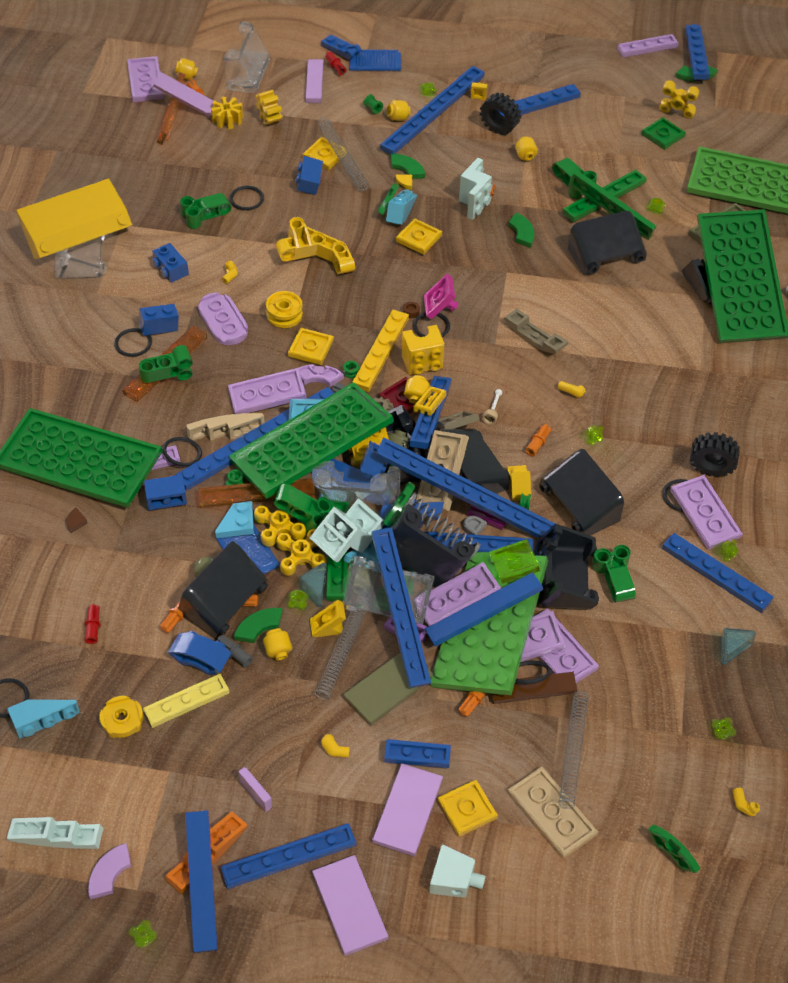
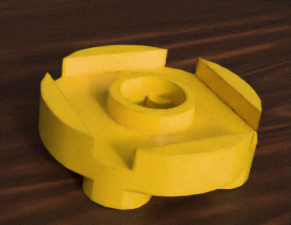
(127, 726)

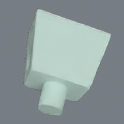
(454, 874)

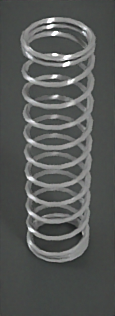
(410, 501)

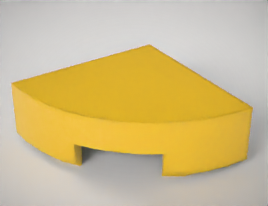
(404, 180)

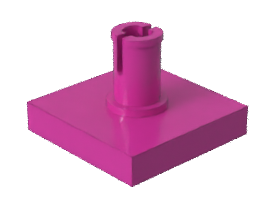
(440, 296)

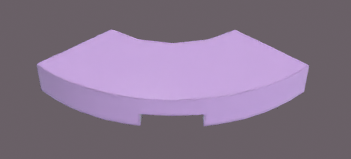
(326, 375)
(107, 870)

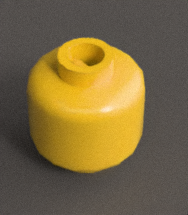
(186, 67)
(398, 110)
(526, 148)
(415, 388)
(277, 644)

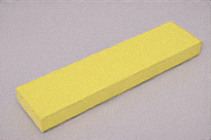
(186, 700)

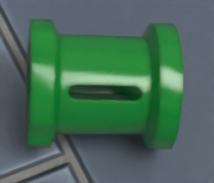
(375, 106)

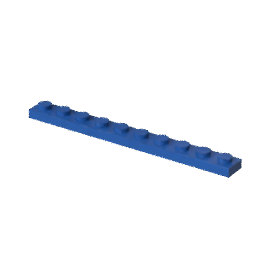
(431, 110)
(220, 459)
(462, 488)

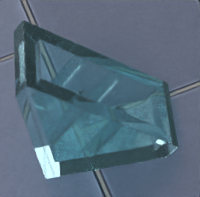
(314, 583)
(735, 642)

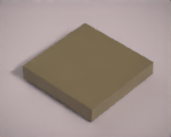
(457, 420)

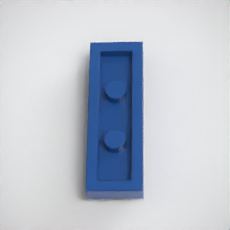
(417, 753)

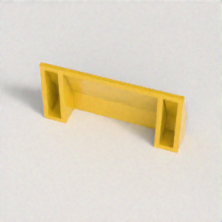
(73, 218)

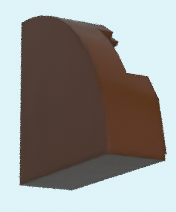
(75, 520)

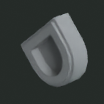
(474, 525)

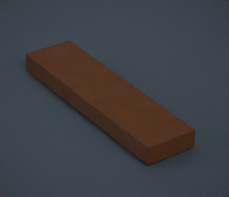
(554, 685)

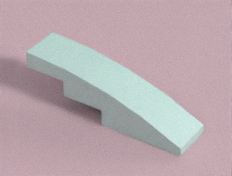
(53, 833)

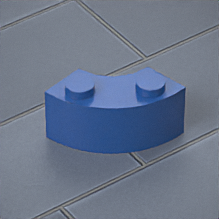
(199, 652)

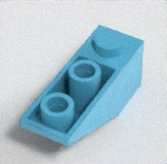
(400, 207)
(40, 714)

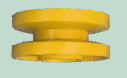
(284, 309)

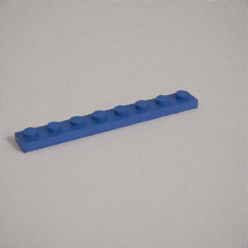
(400, 608)

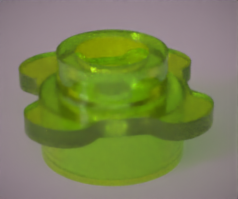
(428, 89)
(656, 205)
(595, 434)
(729, 549)
(298, 595)
(723, 733)
(149, 936)

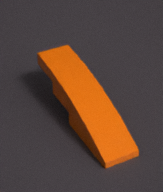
(222, 838)

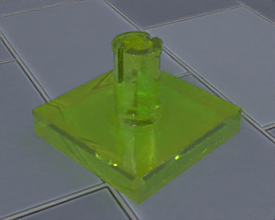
(514, 561)

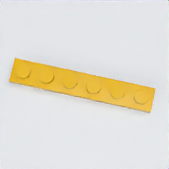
(381, 350)

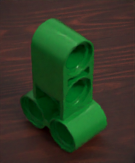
(564, 171)
(203, 208)
(167, 366)
(302, 506)
(615, 571)

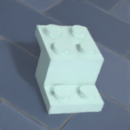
(475, 188)
(347, 530)

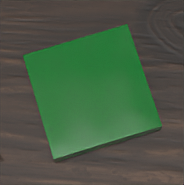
(663, 133)

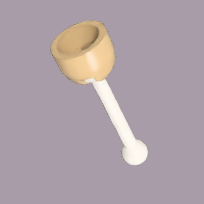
(491, 412)

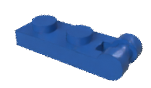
(340, 46)

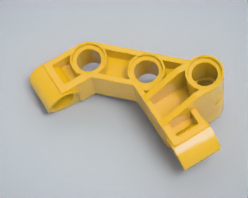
(307, 242)

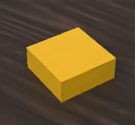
(479, 91)

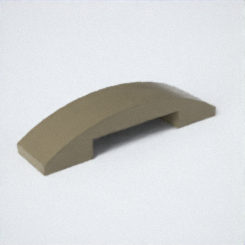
(533, 335)

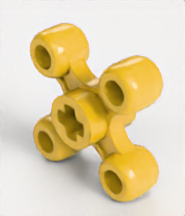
(679, 99)
(279, 523)
(300, 552)

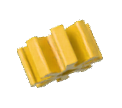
(268, 107)
(227, 112)

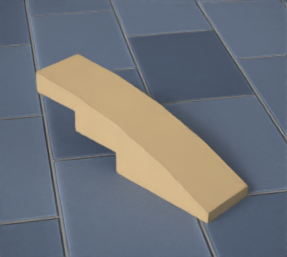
(231, 425)

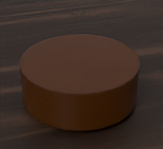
(412, 309)

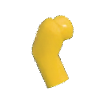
(231, 272)
(576, 391)
(332, 747)
(744, 806)

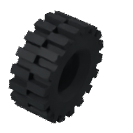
(494, 119)
(722, 462)

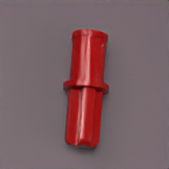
(335, 63)
(92, 624)

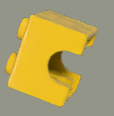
(423, 353)

